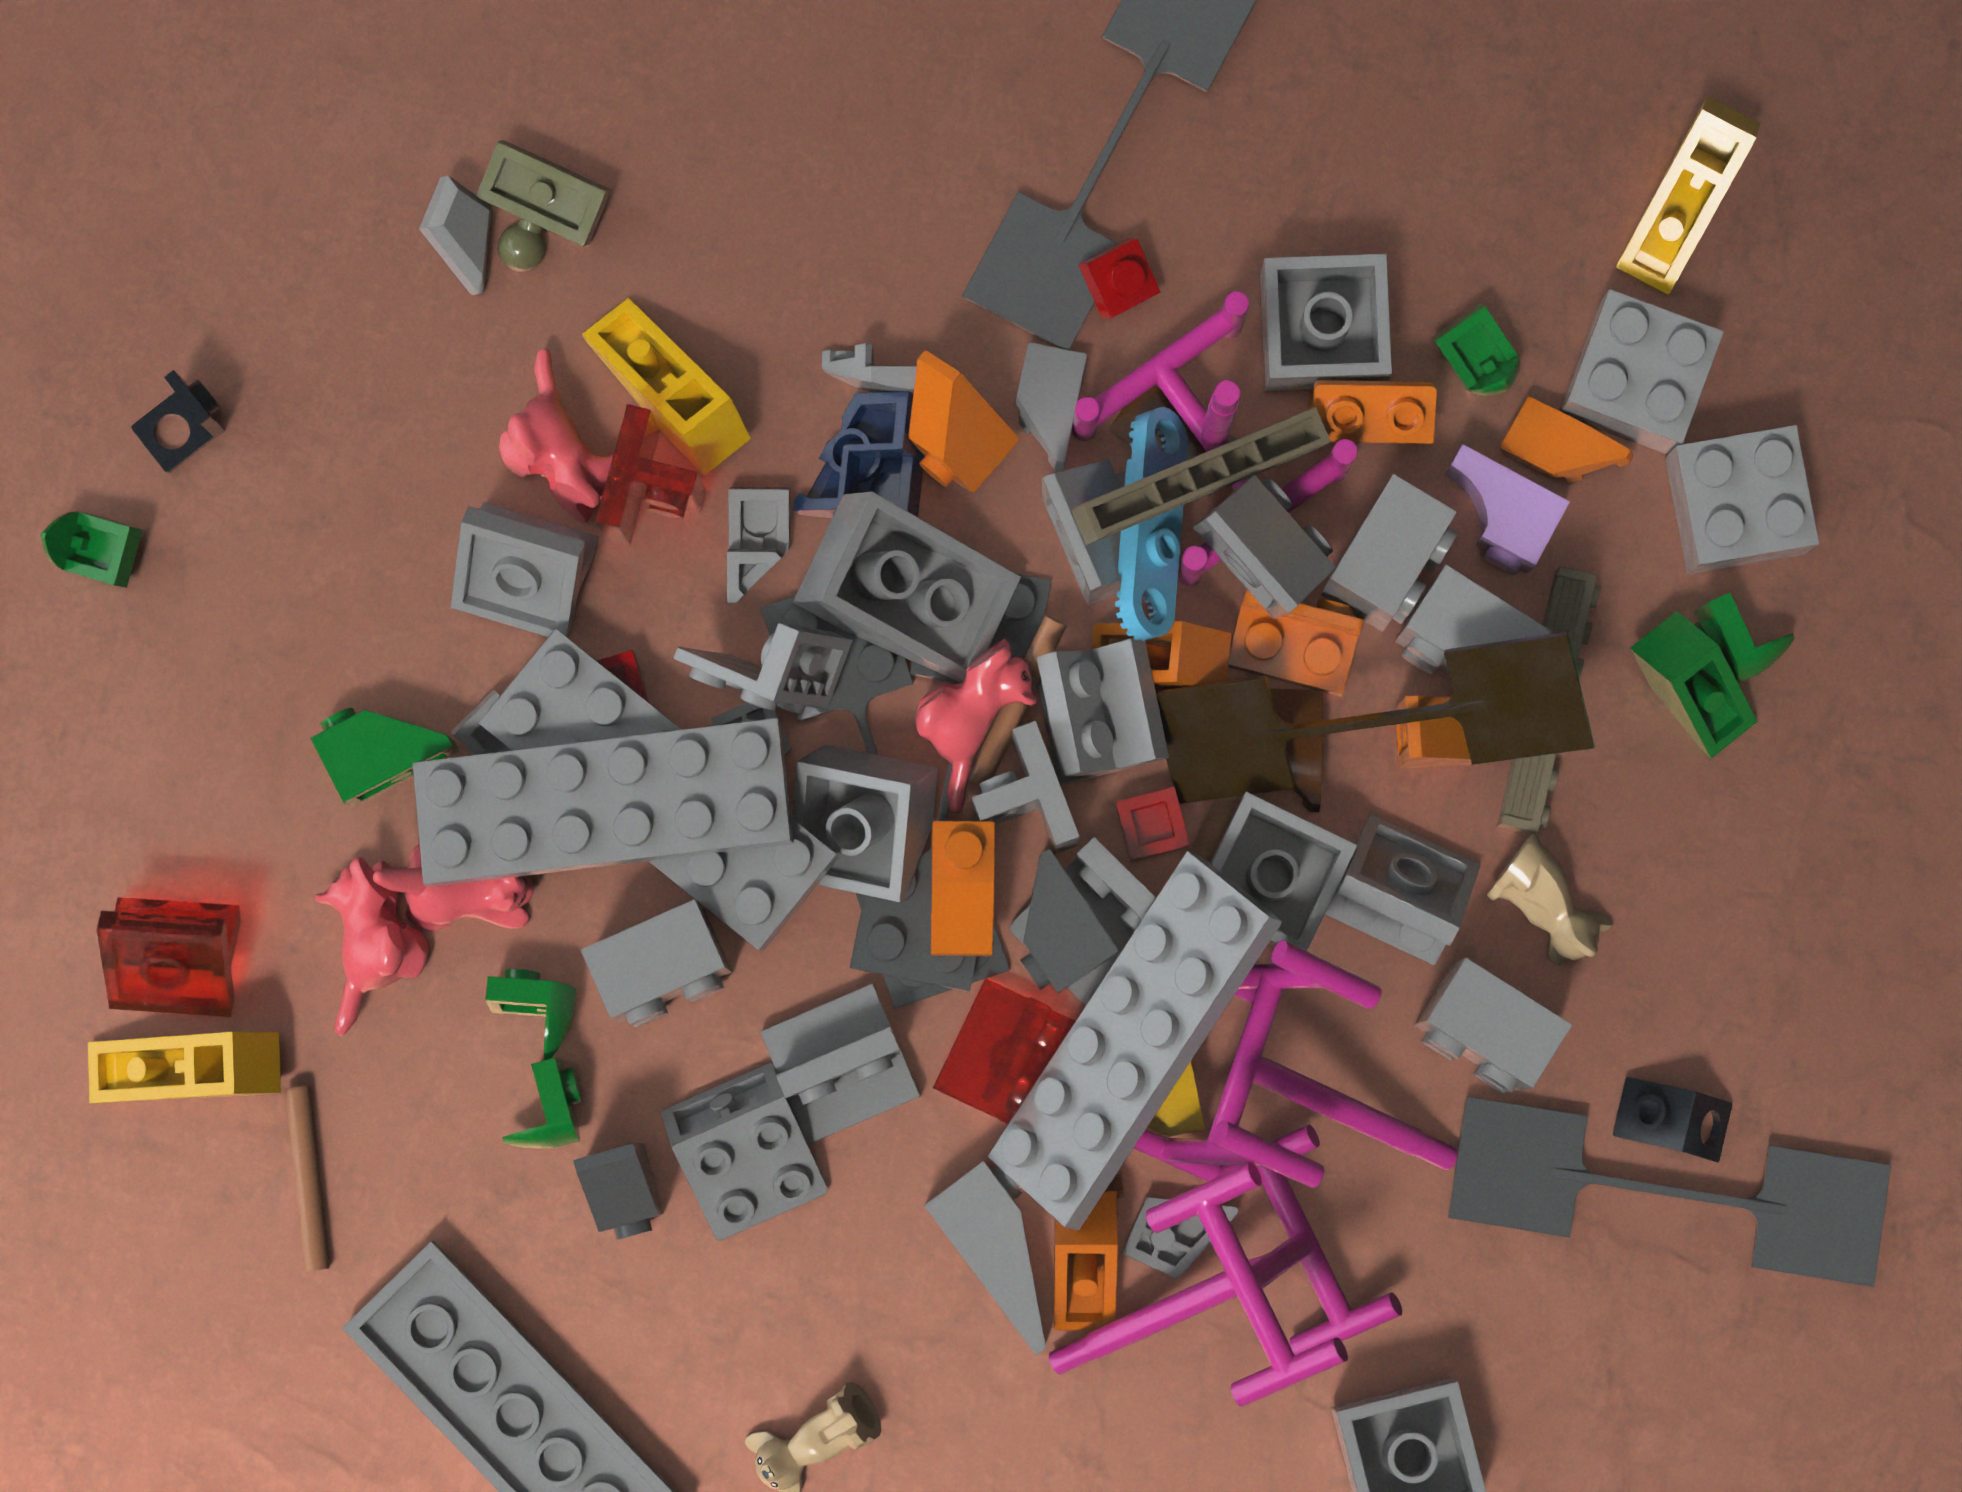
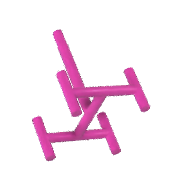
(1208, 426)
(1236, 1146)
(1308, 1351)

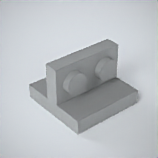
(520, 569)
(1100, 710)
(1008, 798)
(1404, 890)
(839, 1064)

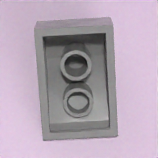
(906, 585)

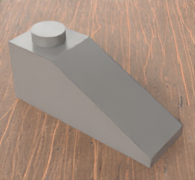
(991, 1238)

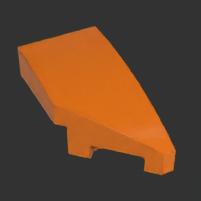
(1560, 444)

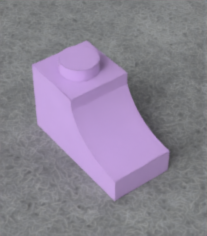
(1512, 510)

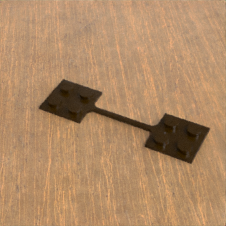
(1506, 695)

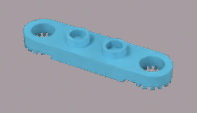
(1151, 548)

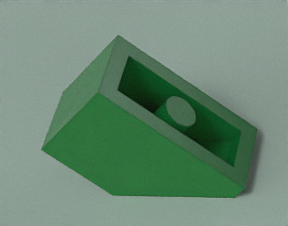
(1694, 683)
(374, 752)

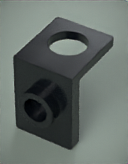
(194, 405)
(1671, 1118)

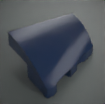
(869, 456)

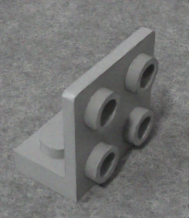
(796, 672)
(1114, 898)
(743, 1152)

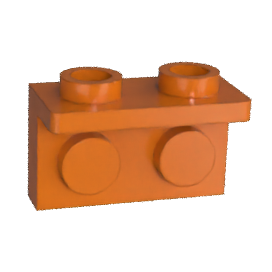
(1376, 410)
(1300, 648)

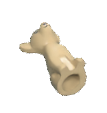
(1543, 894)
(845, 1424)

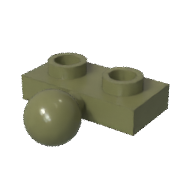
(542, 198)

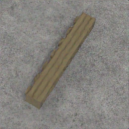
(1200, 476)
(1532, 777)

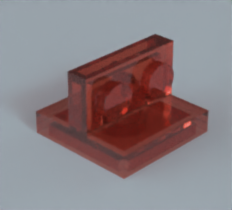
(637, 477)
(169, 956)
(1001, 1051)

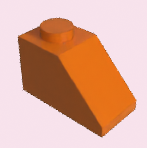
(955, 426)
(1181, 657)
(1432, 741)
(962, 888)
(1087, 1269)

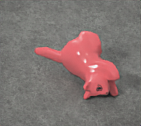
(548, 444)
(960, 714)
(437, 907)
(375, 943)

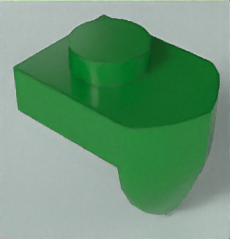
(1479, 353)
(92, 547)
(1725, 626)
(525, 994)
(558, 1093)

